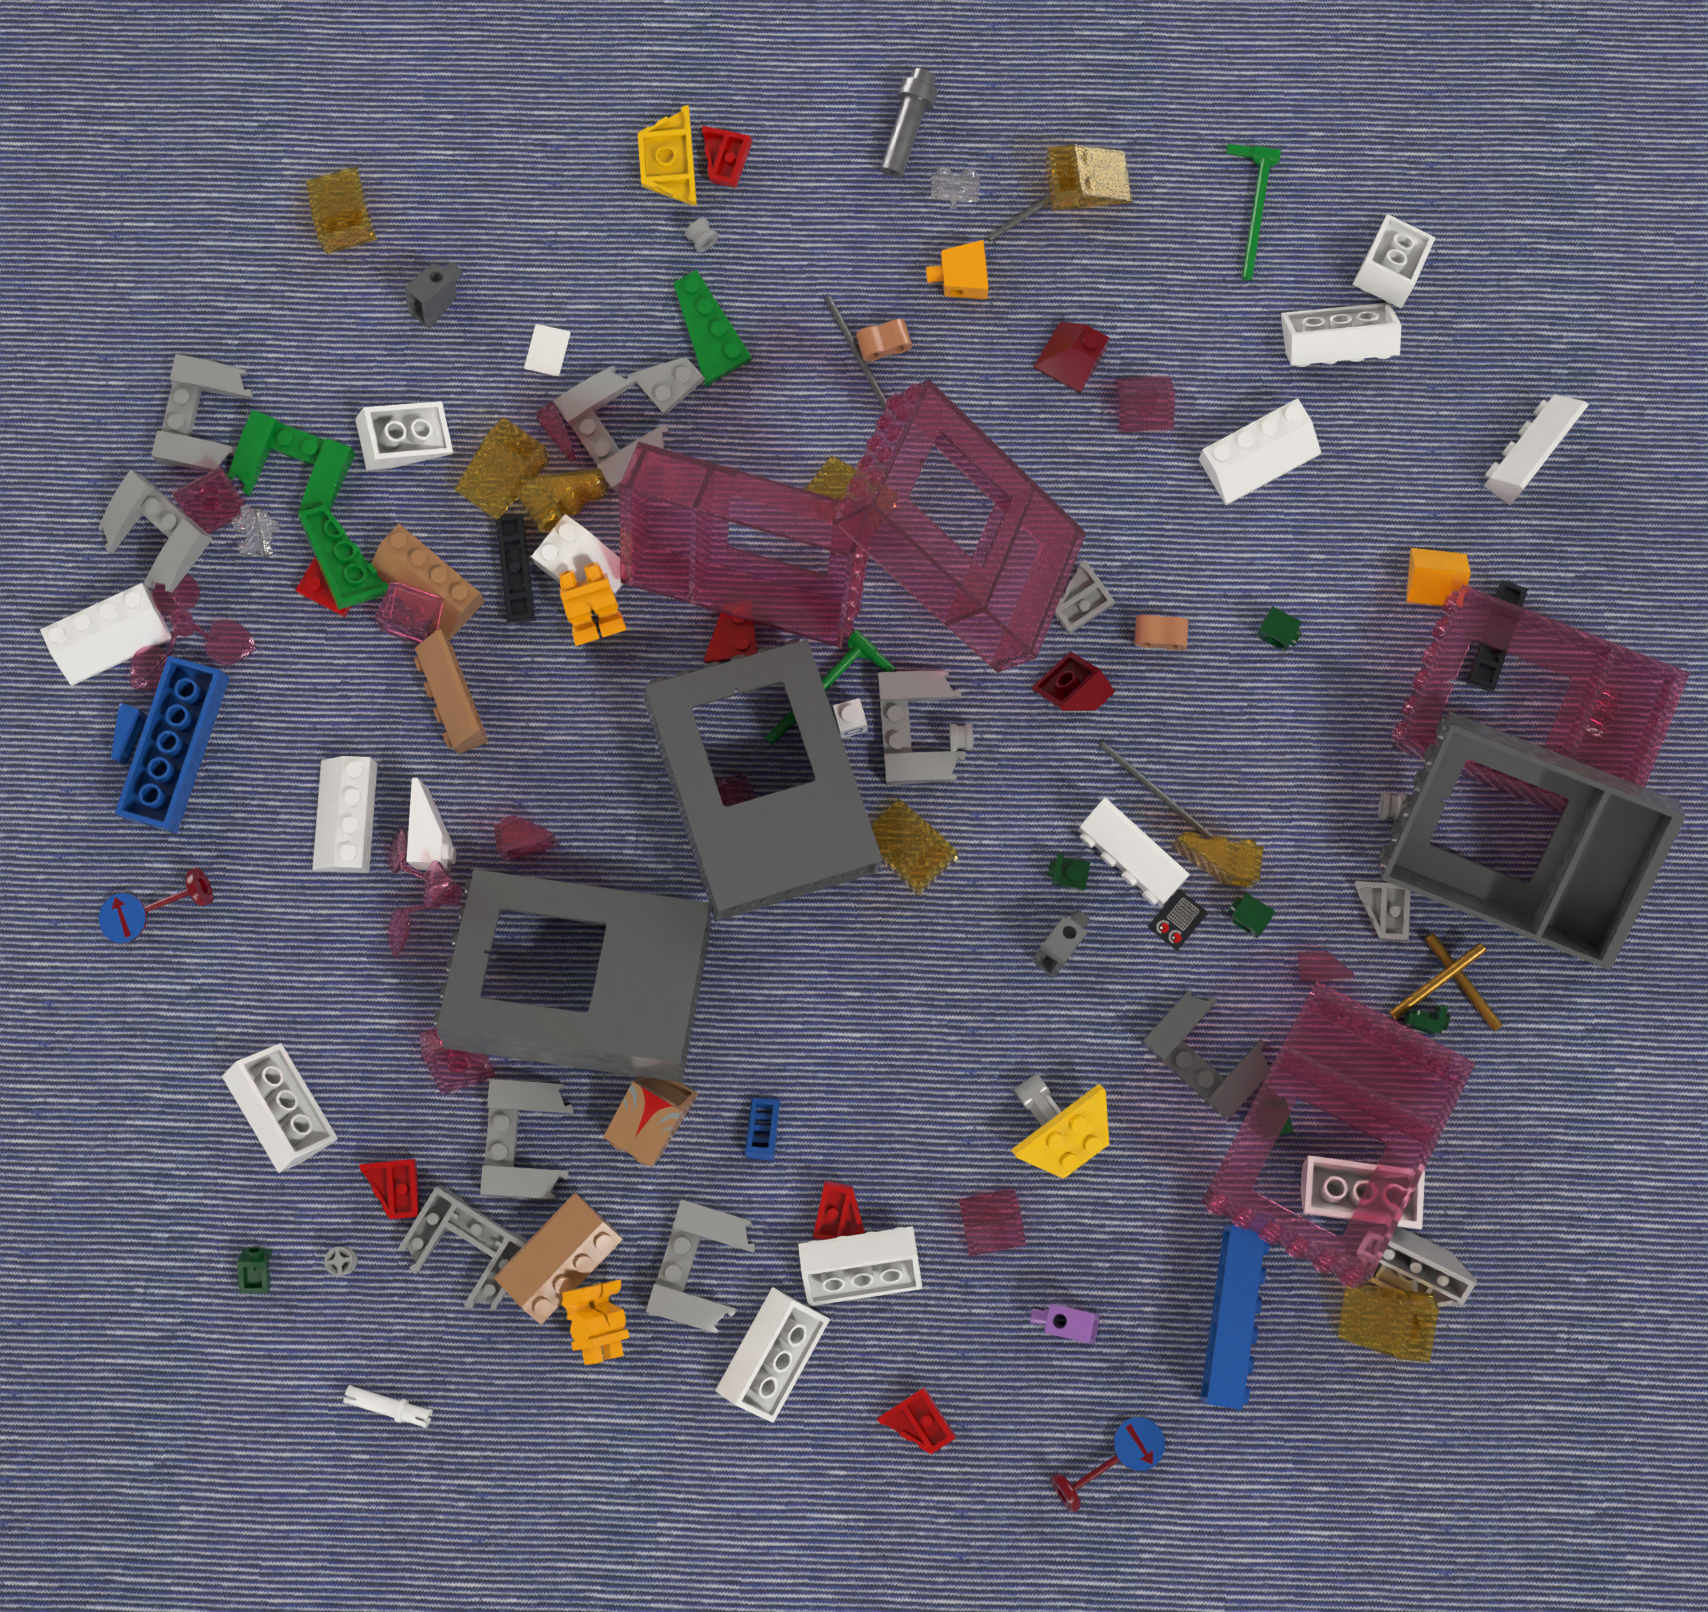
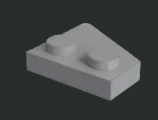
(669, 382)
(1082, 599)
(1387, 909)

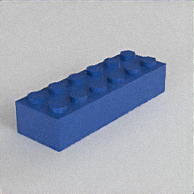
(172, 745)
(1233, 1318)

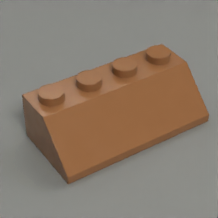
(411, 563)
(450, 692)
(558, 1258)

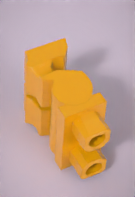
(588, 595)
(596, 1321)

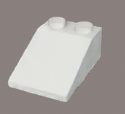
(1394, 261)
(403, 434)
(573, 547)
(427, 833)

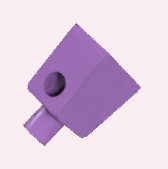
(1079, 1326)

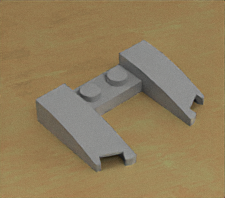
(189, 378)
(579, 410)
(185, 537)
(900, 763)
(499, 1171)
(449, 1211)
(668, 1292)

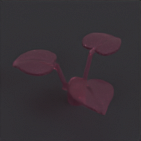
(226, 644)
(438, 891)

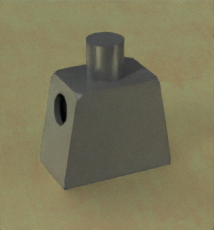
(432, 293)
(1061, 943)

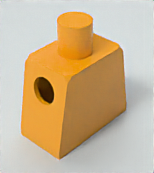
(962, 271)

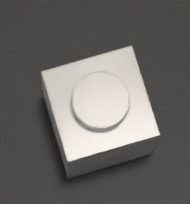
(850, 718)

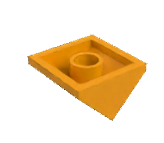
(1435, 575)

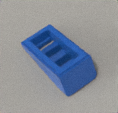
(127, 730)
(758, 1152)

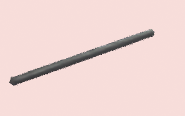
(1019, 218)
(856, 351)
(1155, 790)

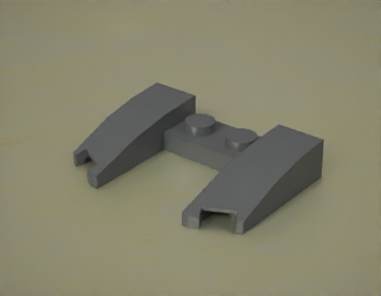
(1168, 1046)

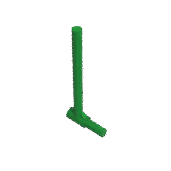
(1265, 159)
(859, 647)

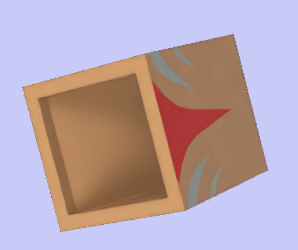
(649, 1118)

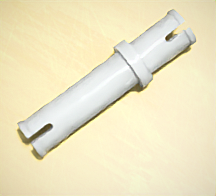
(387, 1406)

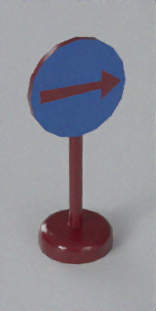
(125, 916)
(1137, 1446)

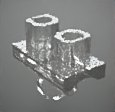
(955, 188)
(257, 529)

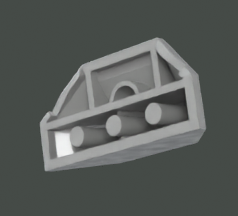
(1423, 1267)

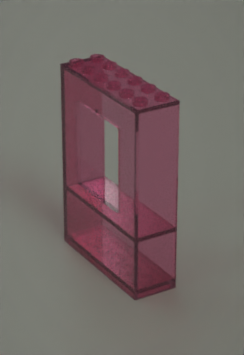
(678, 547)
(1022, 562)
(1606, 687)
(1371, 1079)

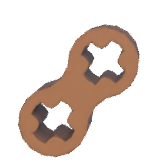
(884, 340)
(1161, 632)

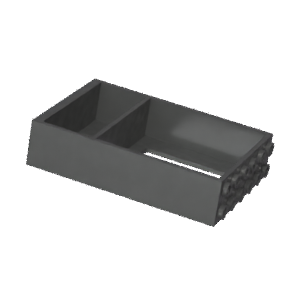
(782, 840)
(1591, 870)
(641, 991)

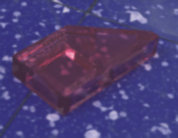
(1321, 966)

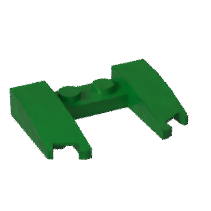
(265, 433)

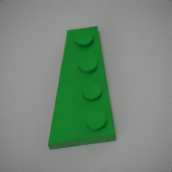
(711, 333)
(341, 562)

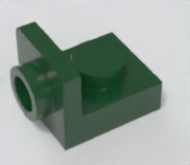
(1069, 872)
(1422, 1021)
(254, 1270)

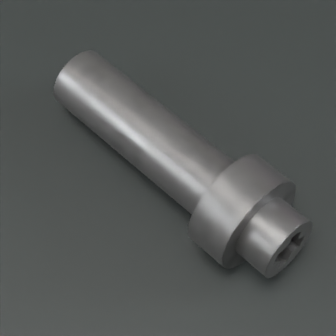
(916, 96)

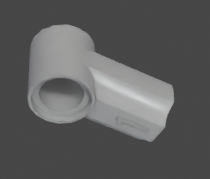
(1036, 1098)

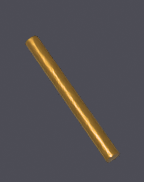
(1437, 981)
(1464, 984)

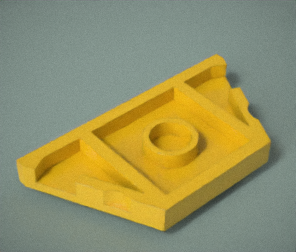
(668, 157)
(1069, 1137)

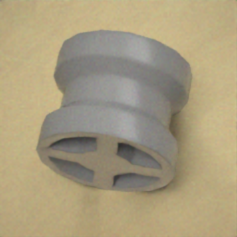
(701, 235)
(961, 737)
(1390, 805)
(334, 1261)

